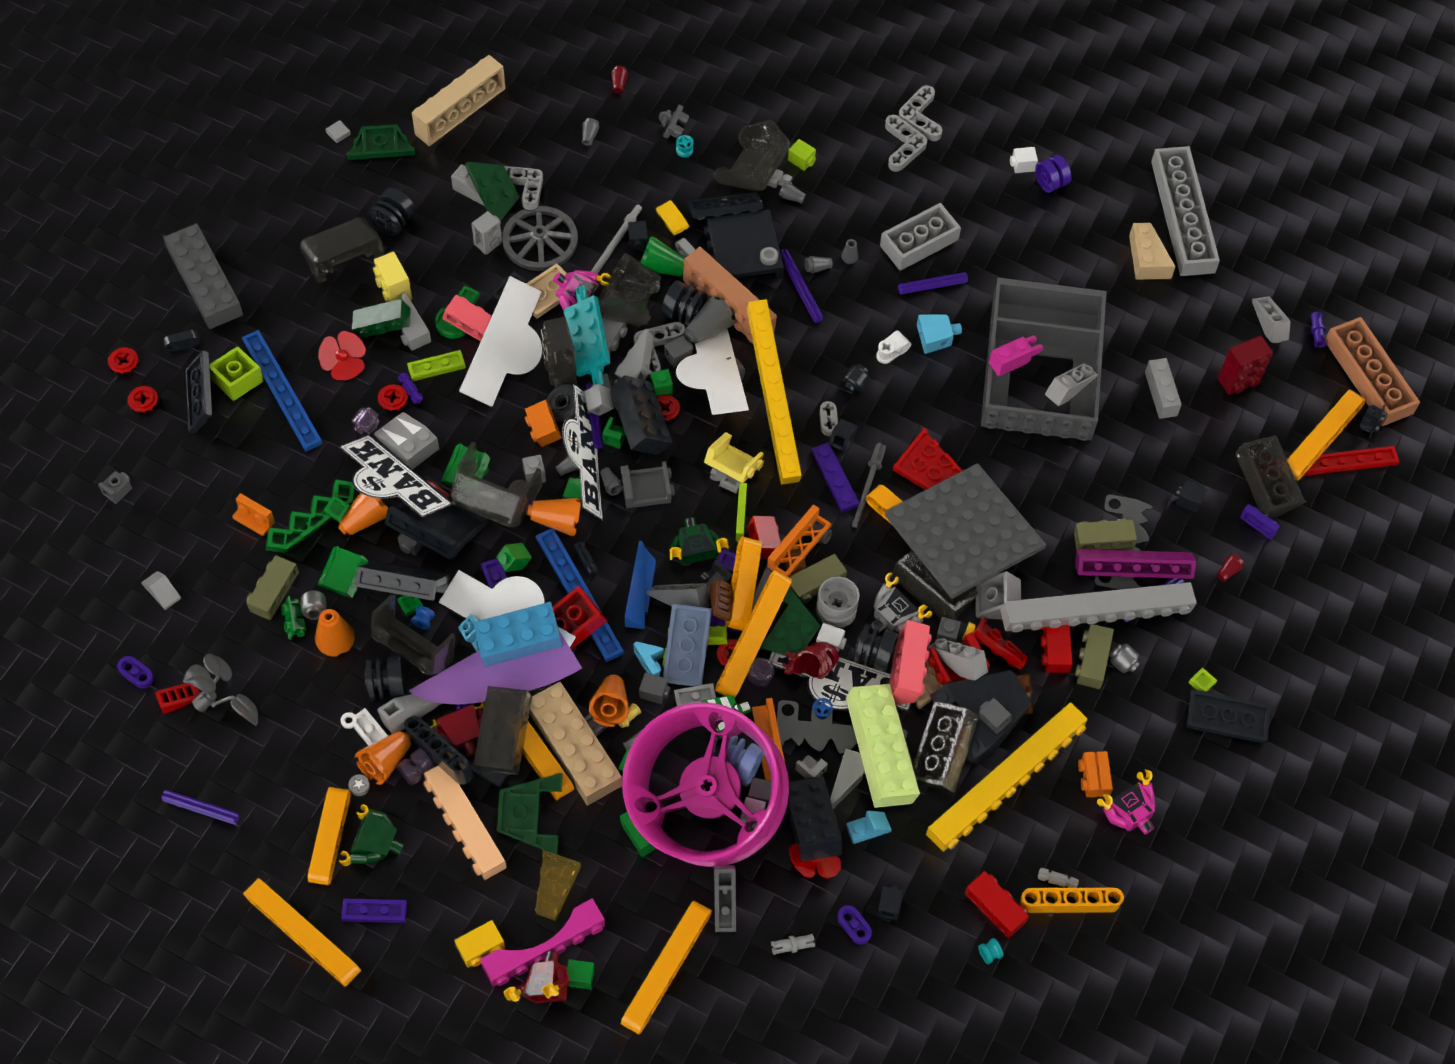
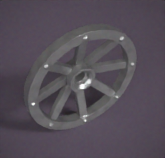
(540, 236)

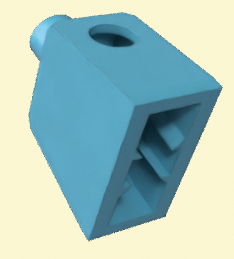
(936, 332)

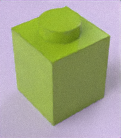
(802, 155)

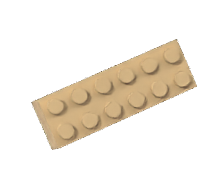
(458, 100)
(574, 743)

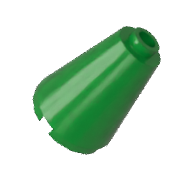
(662, 258)

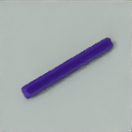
(801, 286)

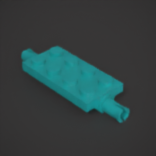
(588, 336)

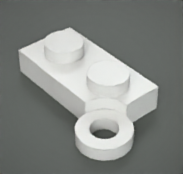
(365, 726)

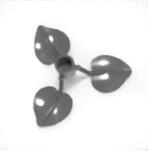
(200, 678)

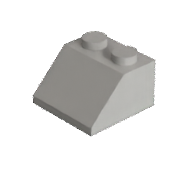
(994, 593)

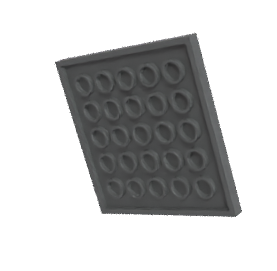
(965, 530)

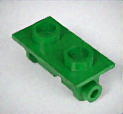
(292, 625)

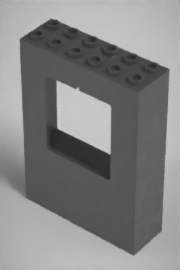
(1068, 327)

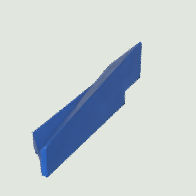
(641, 581)

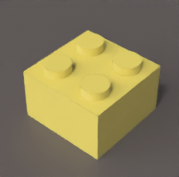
(391, 277)

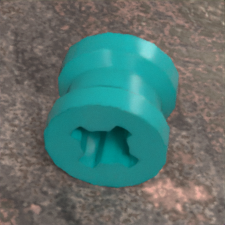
(687, 142)
(990, 951)

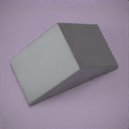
(161, 589)

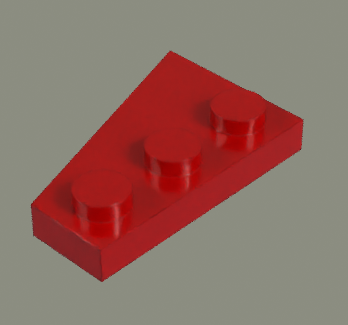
(992, 638)

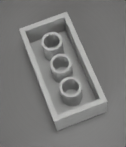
(920, 236)

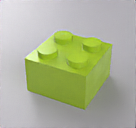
(235, 373)

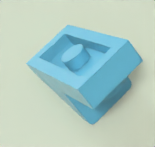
(648, 657)
(868, 827)

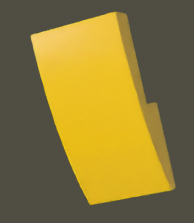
(672, 217)

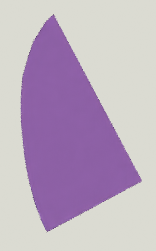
(469, 678)

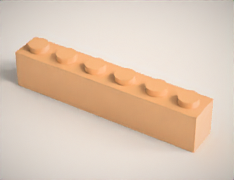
(465, 822)

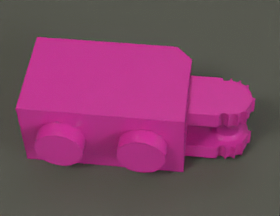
(1014, 355)

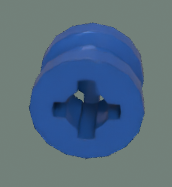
(422, 617)
(822, 707)

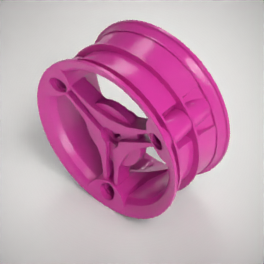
(706, 804)

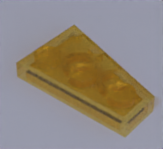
(555, 883)

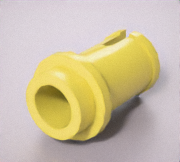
(634, 711)

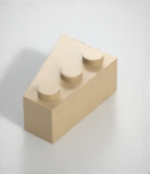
(1149, 253)

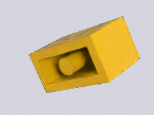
(479, 943)

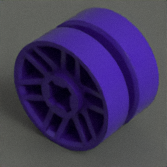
(1053, 173)

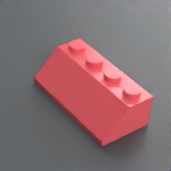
(909, 662)

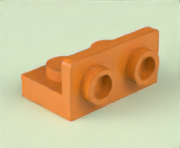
(253, 515)

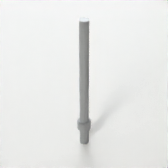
(629, 218)

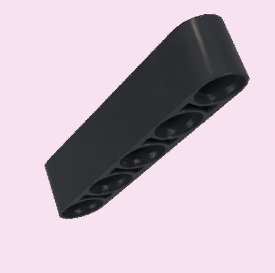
(438, 750)

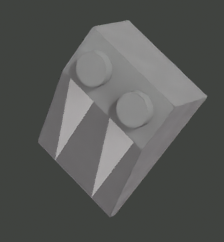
(408, 440)

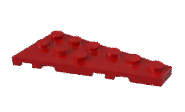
(926, 462)

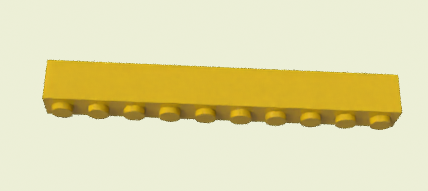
(773, 392)
(1006, 777)

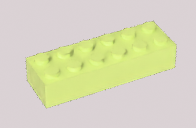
(882, 745)

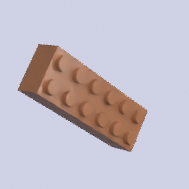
(714, 280)
(1371, 370)

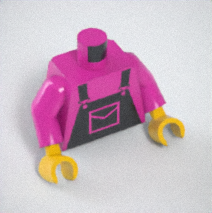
(573, 280)
(1133, 806)

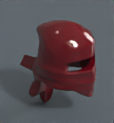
(814, 660)

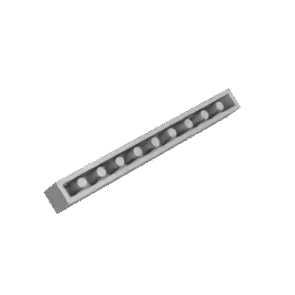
(1097, 607)

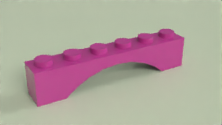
(506, 963)

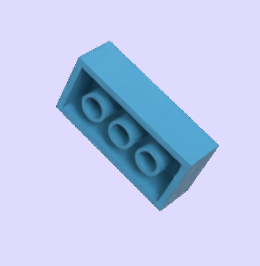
(517, 634)

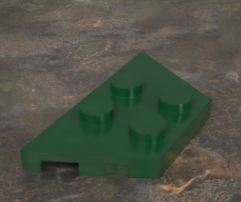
(380, 142)
(493, 187)

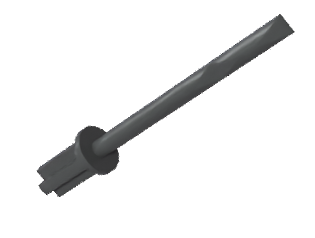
(874, 463)

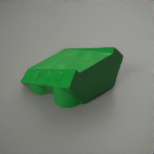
(482, 464)
(341, 572)

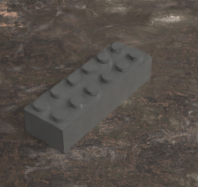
(203, 276)

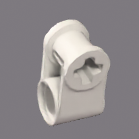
(892, 347)

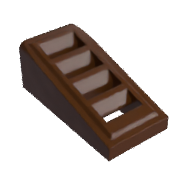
(721, 597)

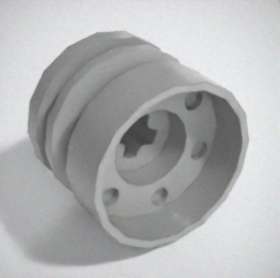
(837, 602)

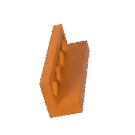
(793, 537)
(766, 720)

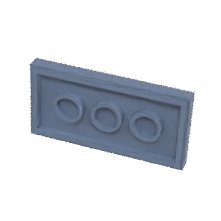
(687, 645)

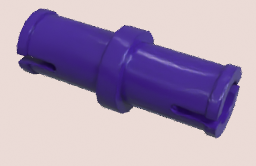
(1318, 329)

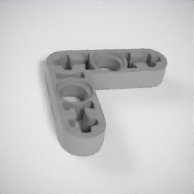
(915, 113)
(909, 140)
(529, 182)
(665, 340)

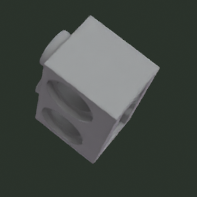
(487, 232)

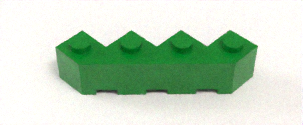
(304, 524)

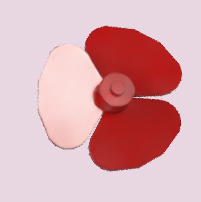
(342, 361)
(826, 867)

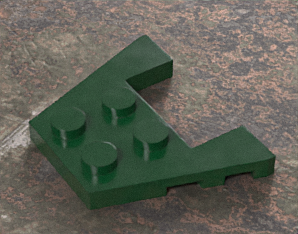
(793, 629)
(520, 812)

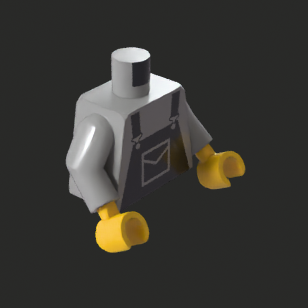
(894, 609)

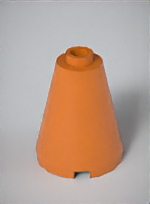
(362, 514)
(556, 514)
(333, 634)
(610, 702)
(381, 757)

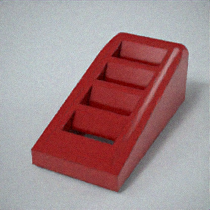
(176, 690)

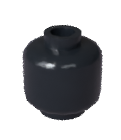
(855, 378)

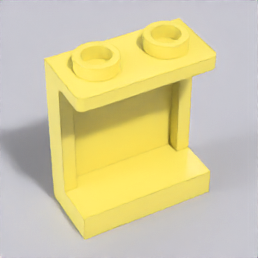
(732, 460)

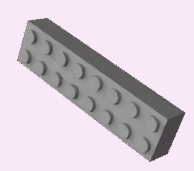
(1185, 211)

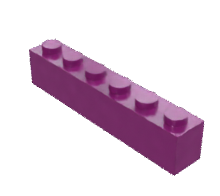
(1135, 563)

